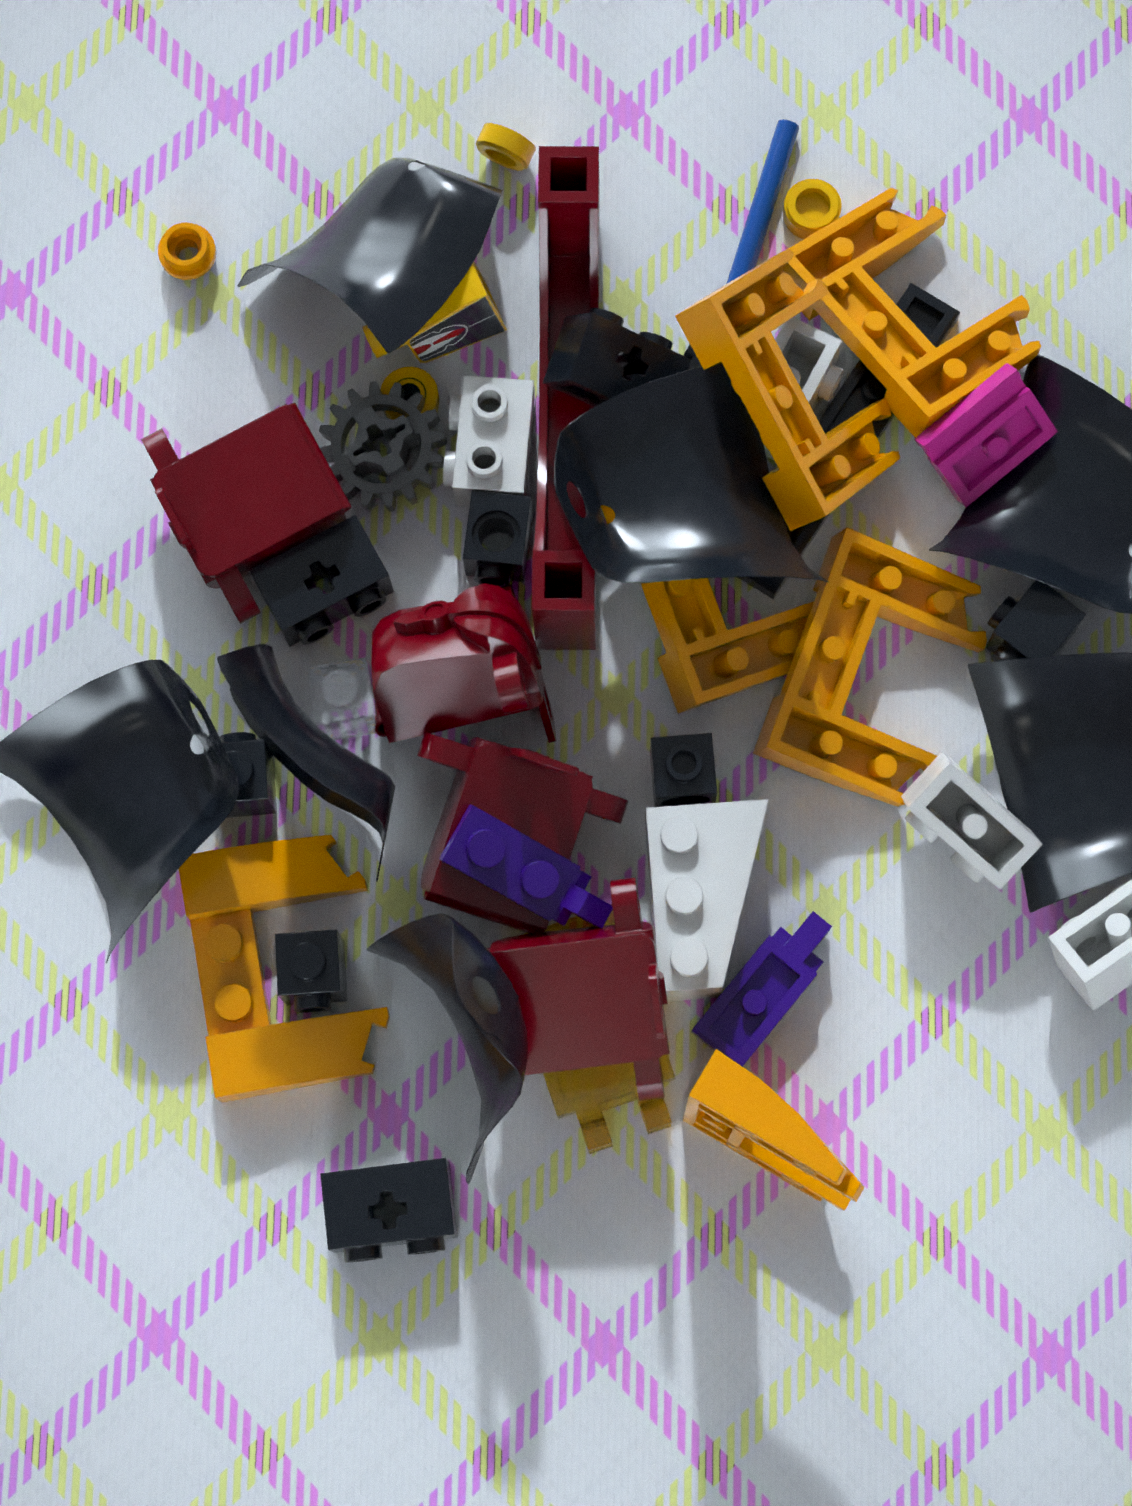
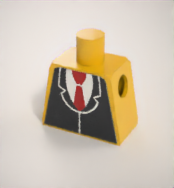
(462, 321)

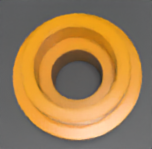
(181, 237)

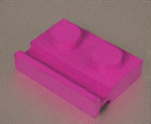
(986, 435)

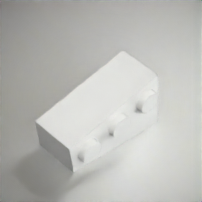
(698, 888)

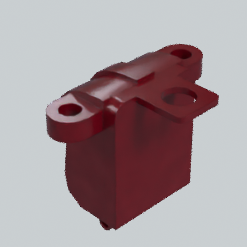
(246, 498)
(456, 665)
(523, 791)
(592, 994)

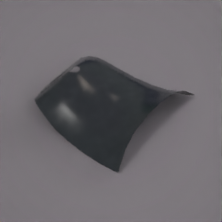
(396, 246)
(682, 481)
(1067, 504)
(302, 746)
(1064, 764)
(125, 781)
(477, 1001)

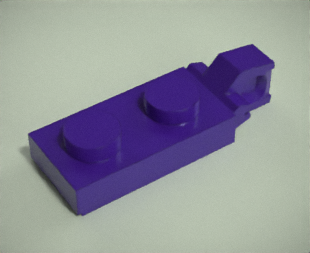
(522, 870)
(763, 991)

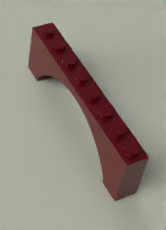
(567, 287)

